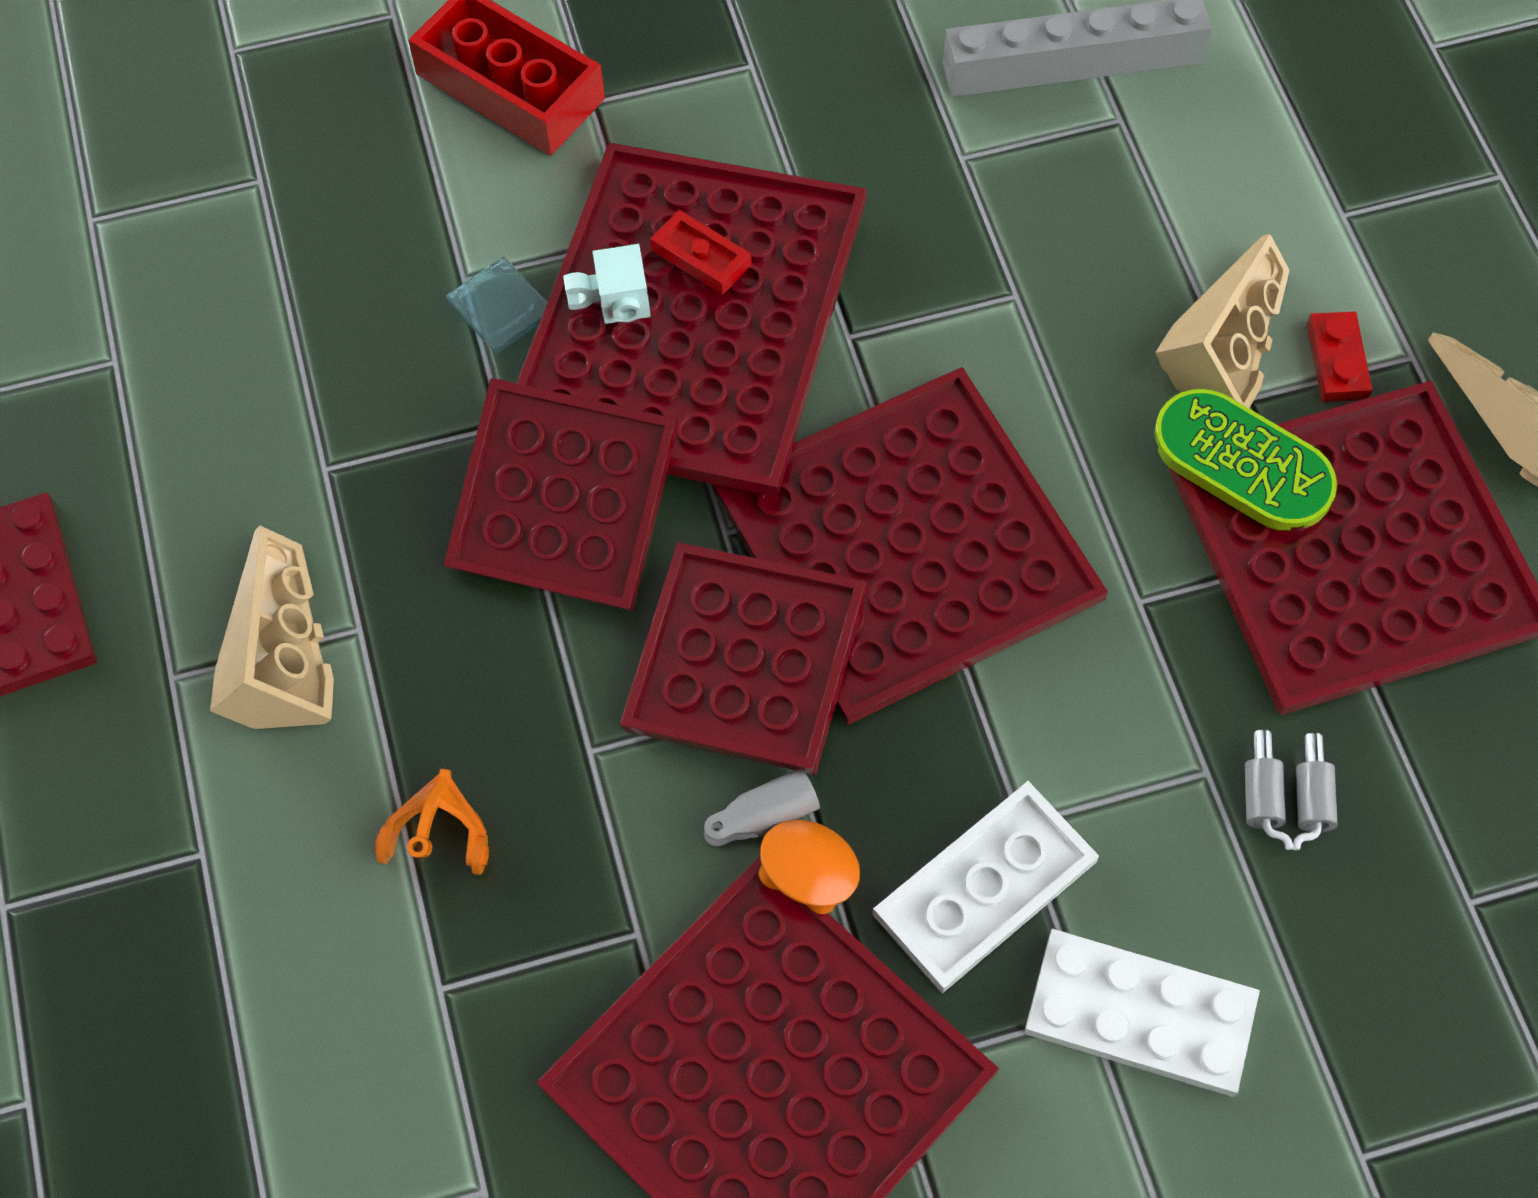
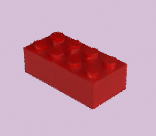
(508, 71)

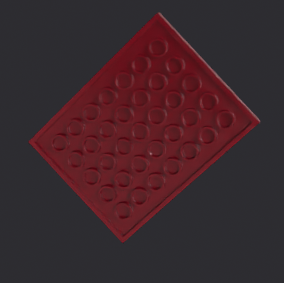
(716, 362)

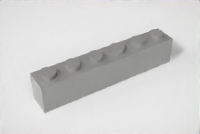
(1075, 46)

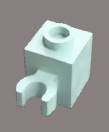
(617, 284)

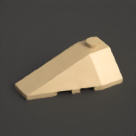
(1226, 329)
(1505, 406)
(271, 652)

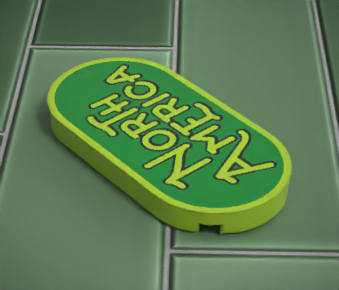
(1245, 459)

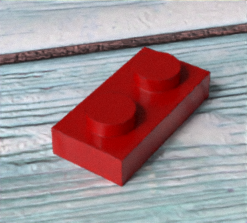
(700, 252)
(1339, 356)

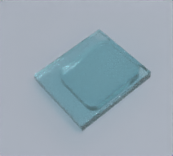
(498, 304)

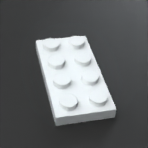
(985, 886)
(1142, 1012)

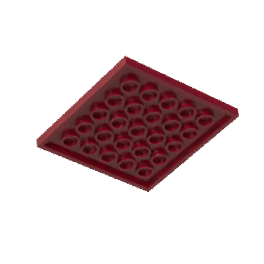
(938, 525)
(1394, 575)
(767, 1062)

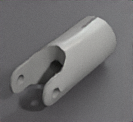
(762, 808)

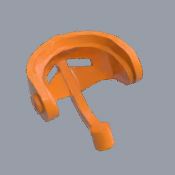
(442, 794)

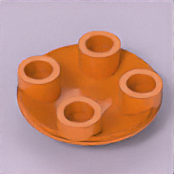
(809, 864)

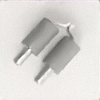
(1313, 784)

